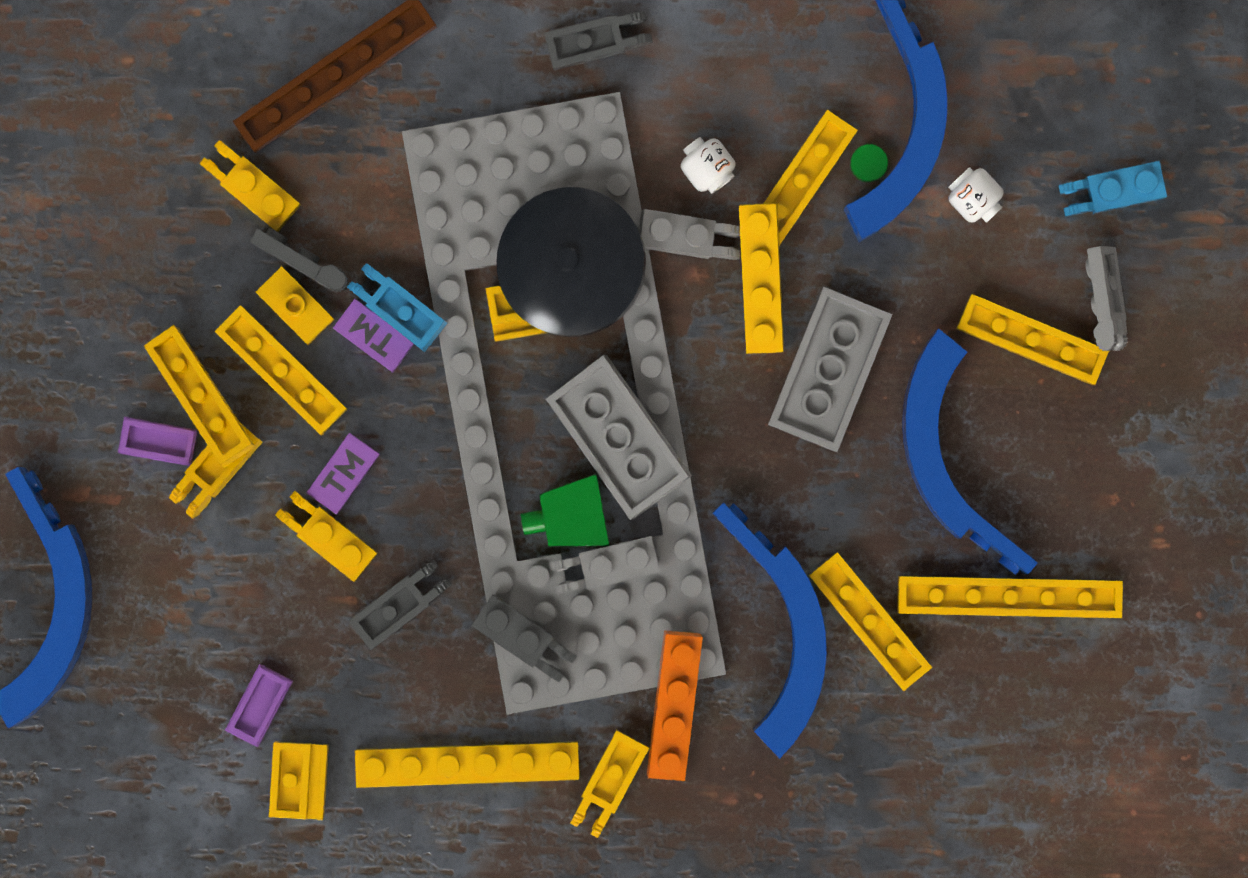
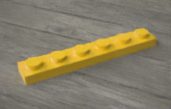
(1010, 597)
(467, 764)

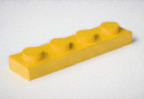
(809, 169)
(761, 278)
(1032, 339)
(281, 370)
(199, 396)
(870, 621)

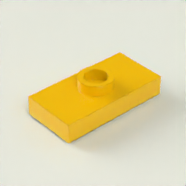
(295, 306)

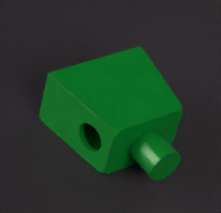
(570, 515)

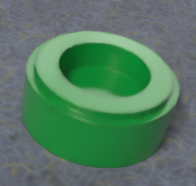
(868, 163)

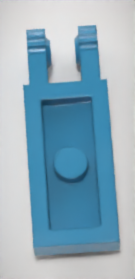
(1117, 189)
(400, 309)

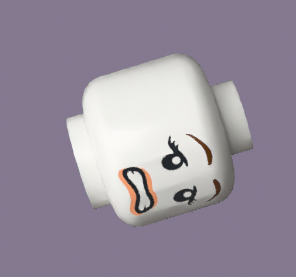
(708, 165)
(976, 195)

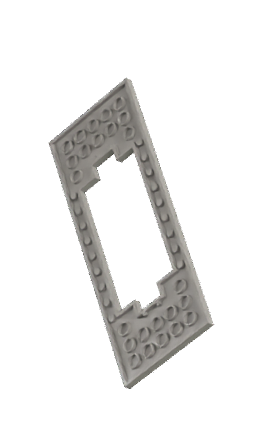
(465, 190)

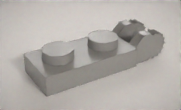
(686, 235)
(1107, 298)
(610, 564)

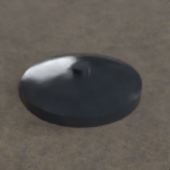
(571, 262)

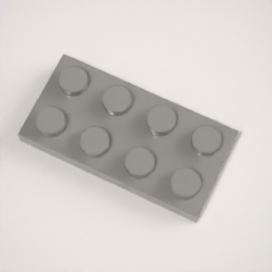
(830, 369)
(618, 437)

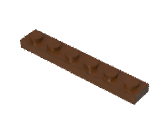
(334, 74)

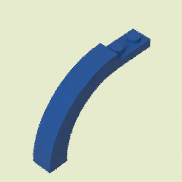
(927, 132)
(924, 457)
(71, 606)
(808, 660)

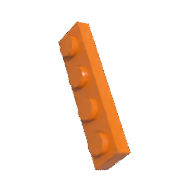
(674, 705)

